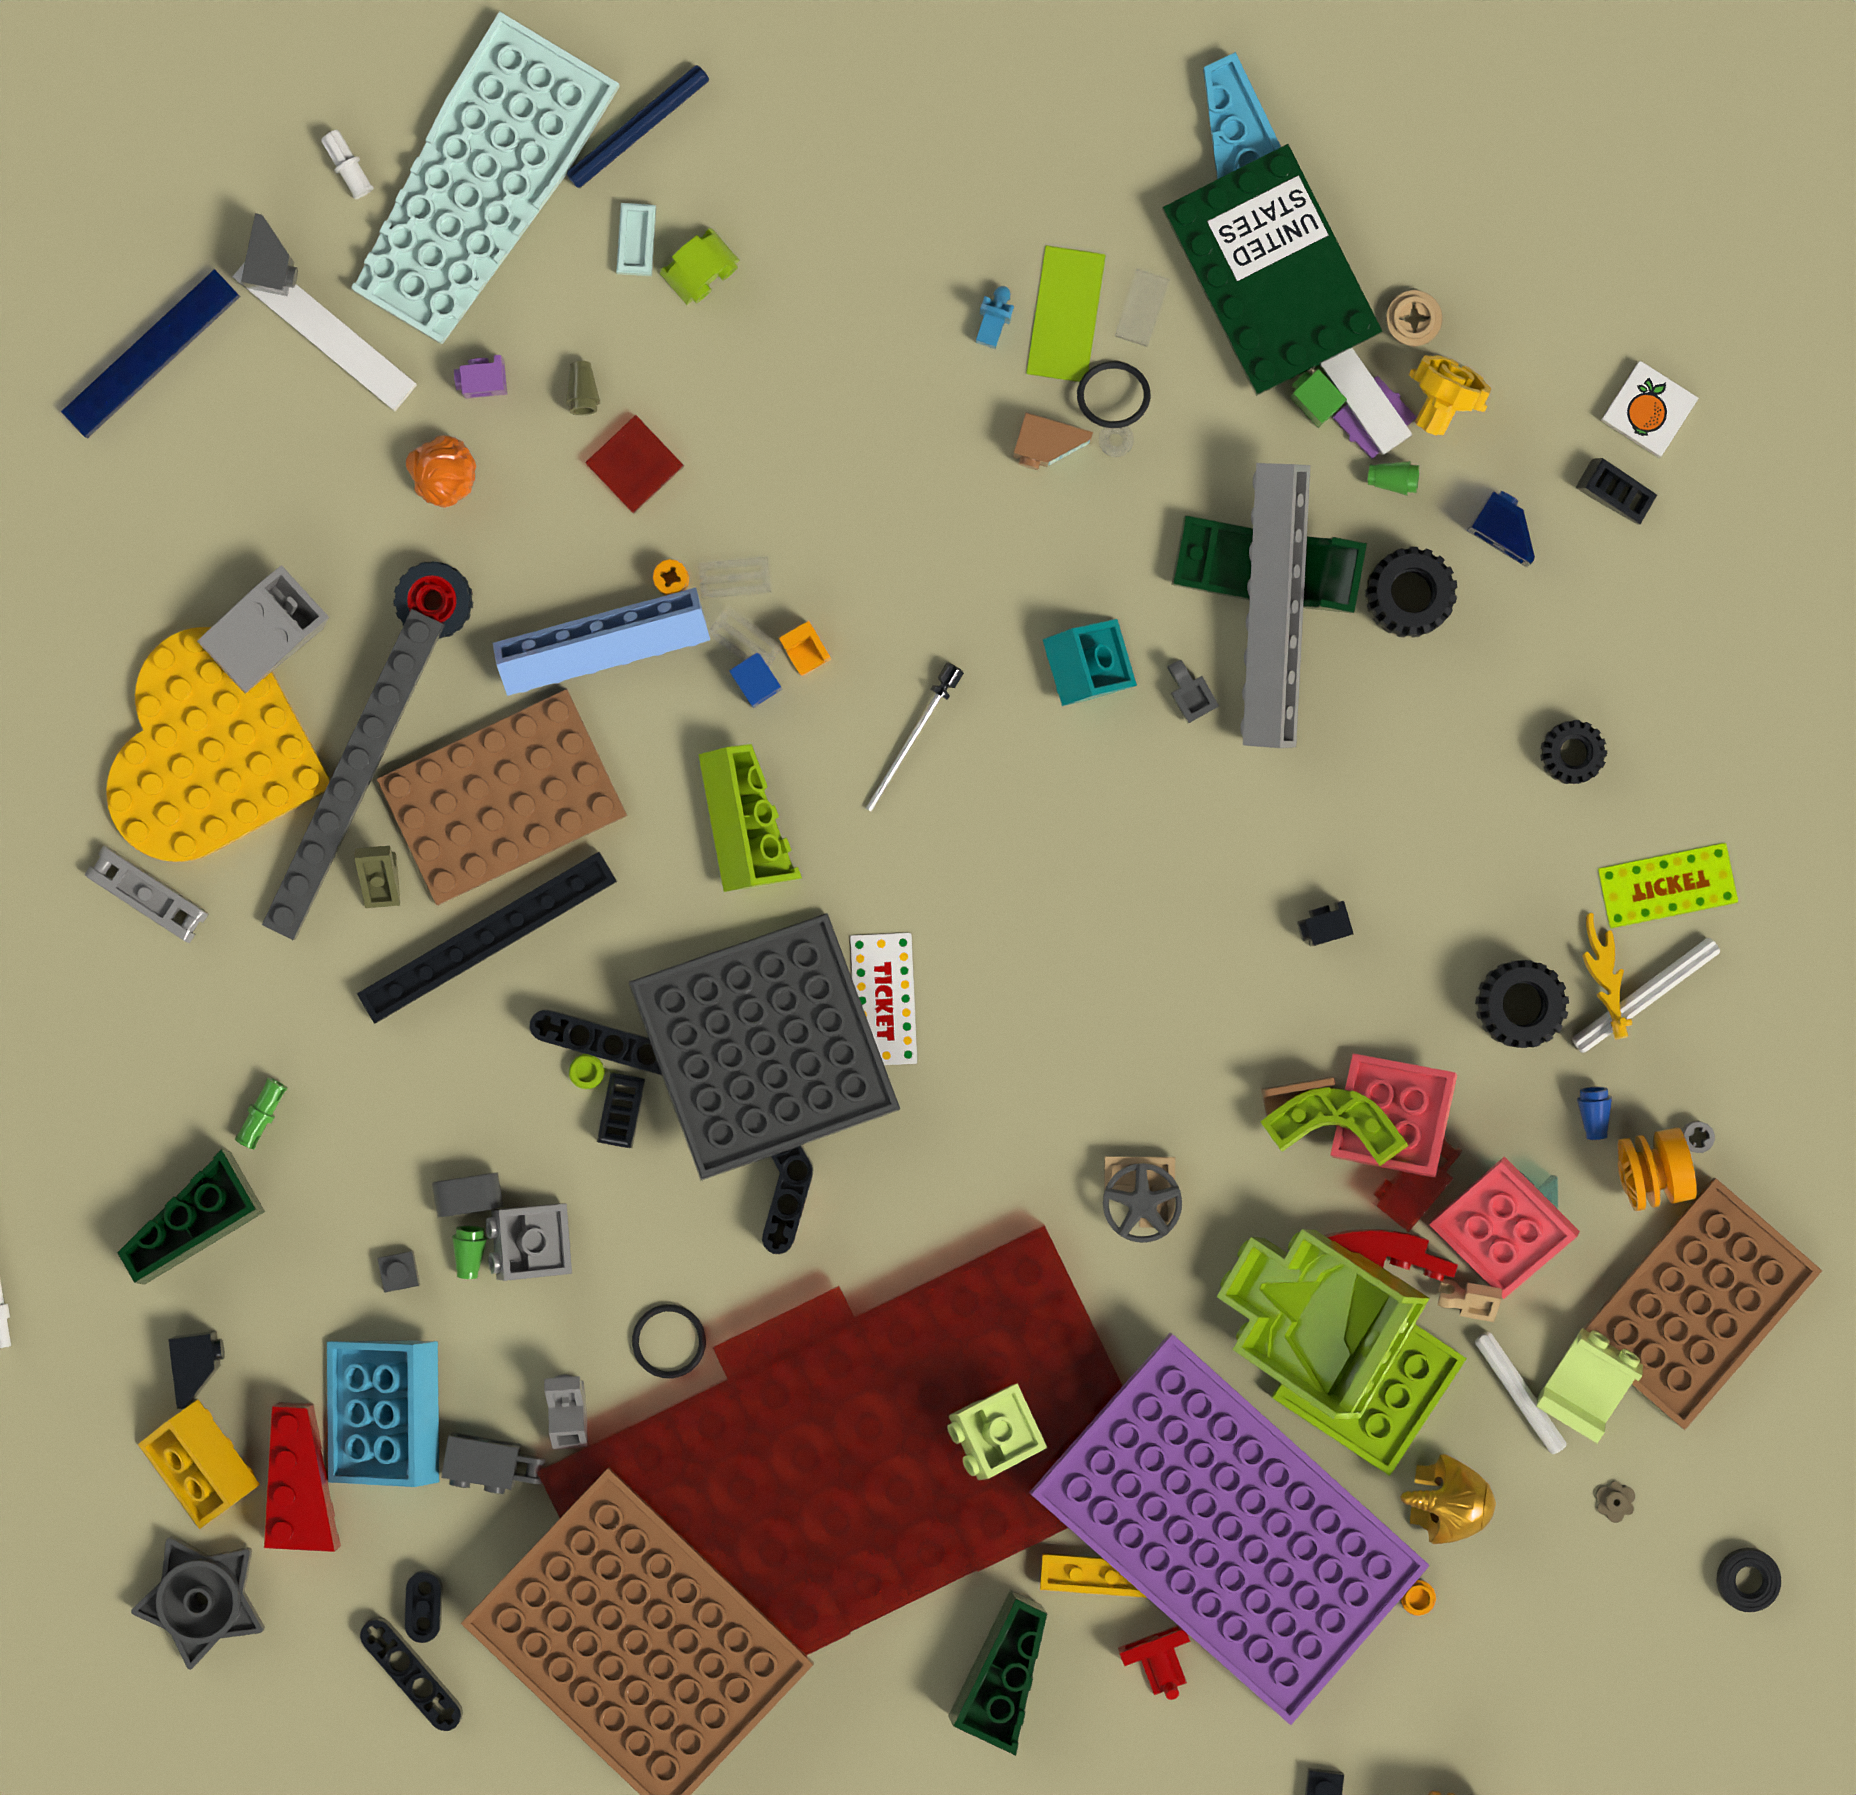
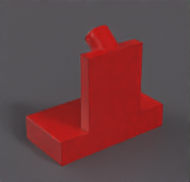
(1159, 1659)

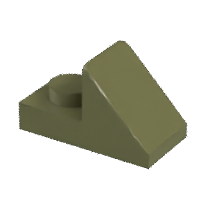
(378, 876)

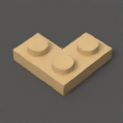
(1156, 1182)

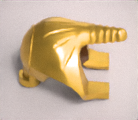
(1456, 1509)

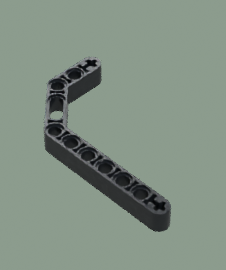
(630, 1057)

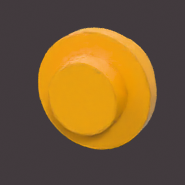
(1419, 1598)

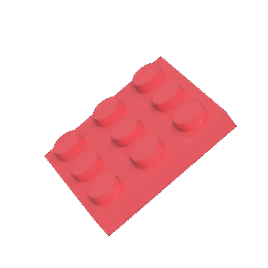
(1415, 1102)
(1504, 1227)

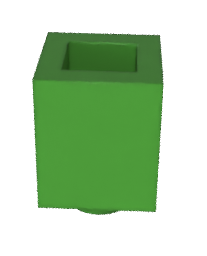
(1317, 397)

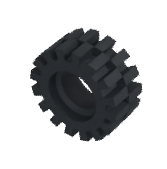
(1589, 737)

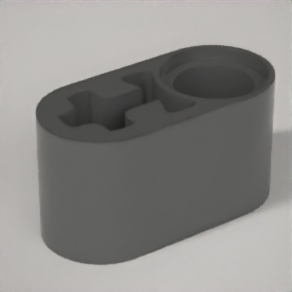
(467, 1194)

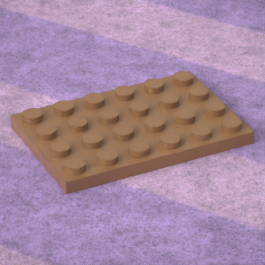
(502, 797)
(1703, 1301)

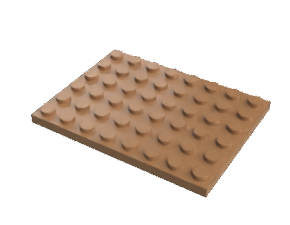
(637, 1641)

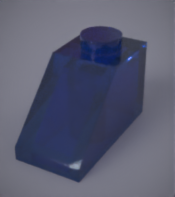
(1504, 527)

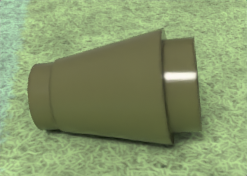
(582, 390)

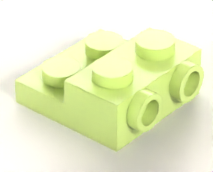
(996, 1432)

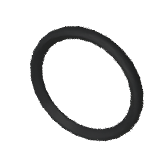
(1113, 365)
(668, 1374)

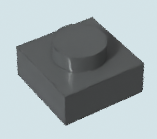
(398, 1271)

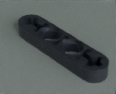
(406, 1678)

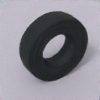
(1764, 1595)

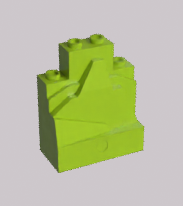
(1320, 1318)

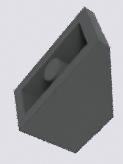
(267, 262)

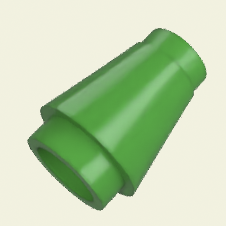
(1395, 477)
(468, 1250)

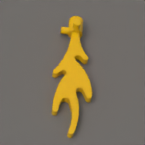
(1603, 974)

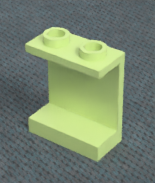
(1589, 1384)

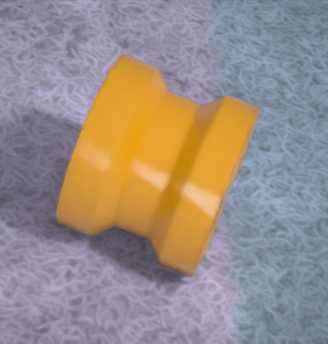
(676, 580)

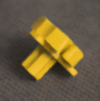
(1447, 390)

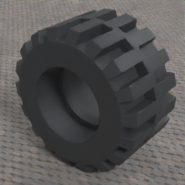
(1436, 575)
(1552, 1004)

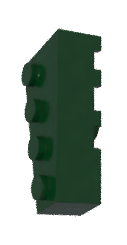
(201, 1214)
(1002, 1675)

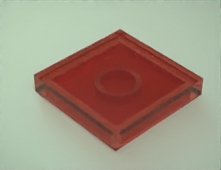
(634, 464)

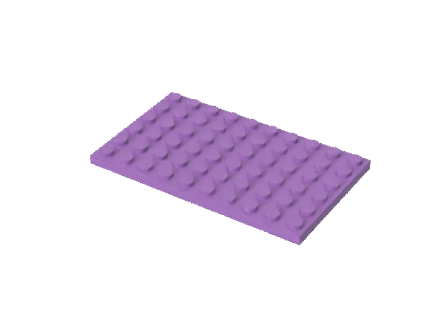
(1229, 1528)

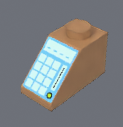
(1047, 441)

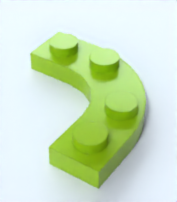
(1340, 1108)

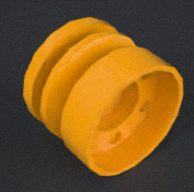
(1663, 1168)

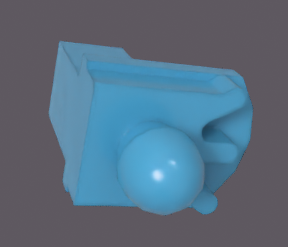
(995, 314)

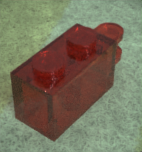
(1412, 1194)

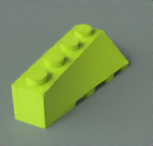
(744, 821)

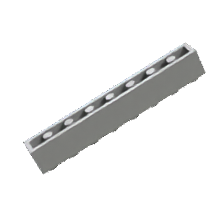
(1275, 605)

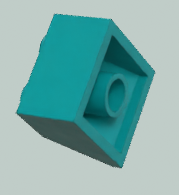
(1089, 662)

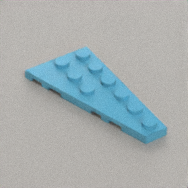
(1236, 117)

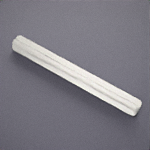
(1648, 993)

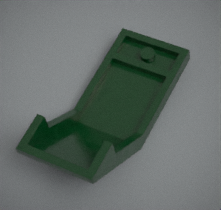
(1217, 561)

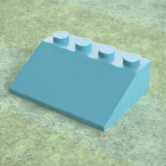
(383, 1412)

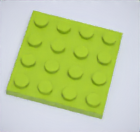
(1398, 1406)

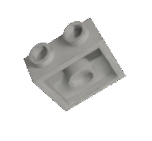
(529, 1242)

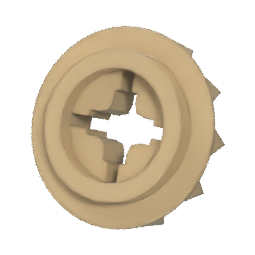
(1425, 306)

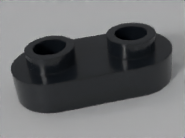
(423, 1605)

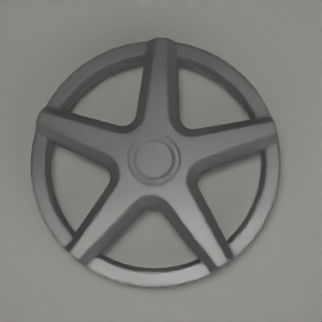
(1142, 1203)

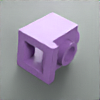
(482, 378)

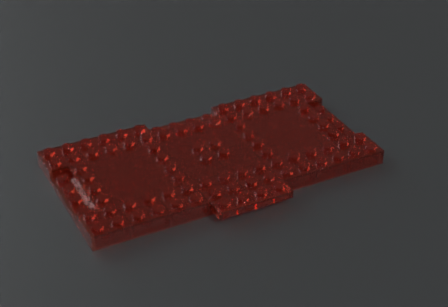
(829, 1451)

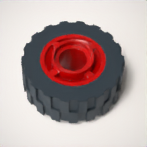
(444, 579)

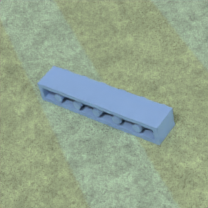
(601, 641)

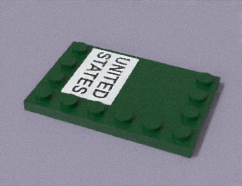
(1272, 269)

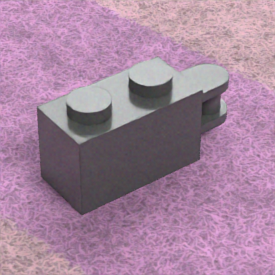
(487, 1463)

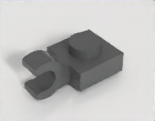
(1193, 696)

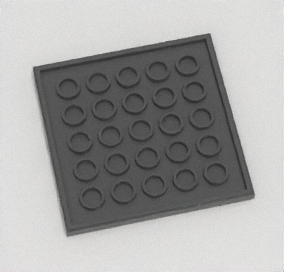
(764, 1046)

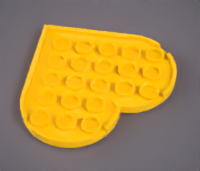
(207, 756)

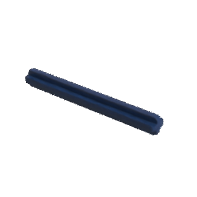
(637, 126)

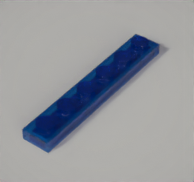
(150, 354)

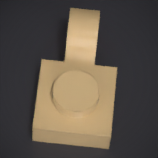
(1474, 1302)

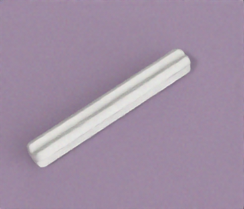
(1520, 1392)

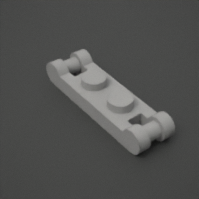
(146, 894)

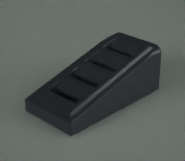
(1592, 474)
(613, 1139)

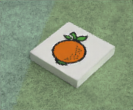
(1649, 409)

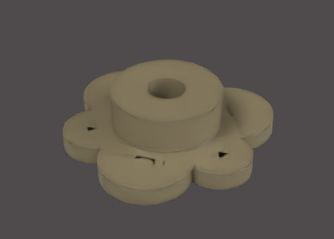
(1606, 1497)

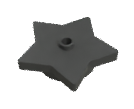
(175, 1604)

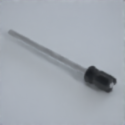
(949, 678)

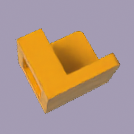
(805, 648)

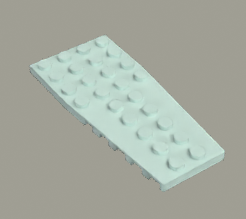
(482, 175)

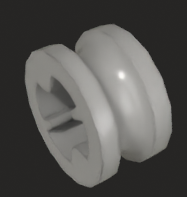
(1706, 1143)

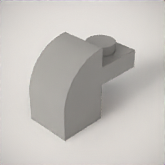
(566, 1411)

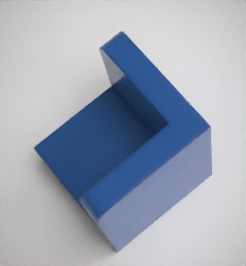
(755, 680)

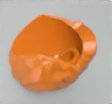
(442, 470)

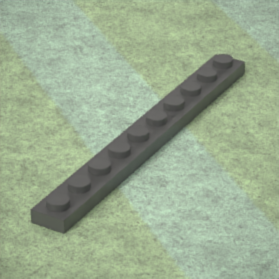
(353, 774)

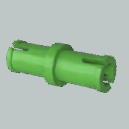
(261, 1113)

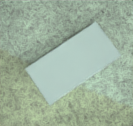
(636, 239)

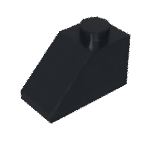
(194, 1363)

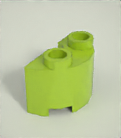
(698, 265)

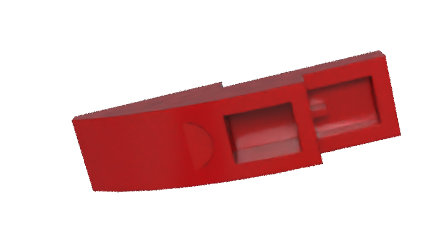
(1400, 1246)

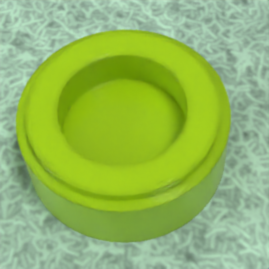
(586, 1071)

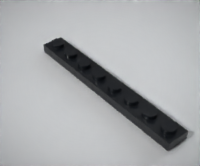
(487, 937)

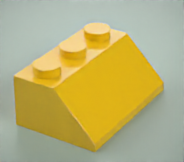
(199, 1463)

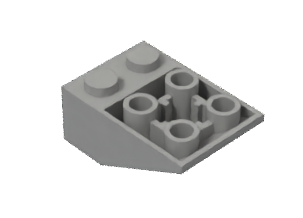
(264, 629)

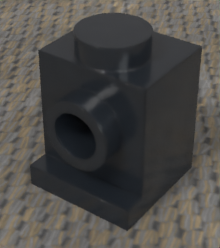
(1325, 924)

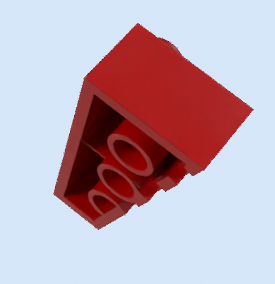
(297, 1489)

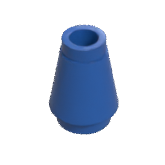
(1595, 1111)

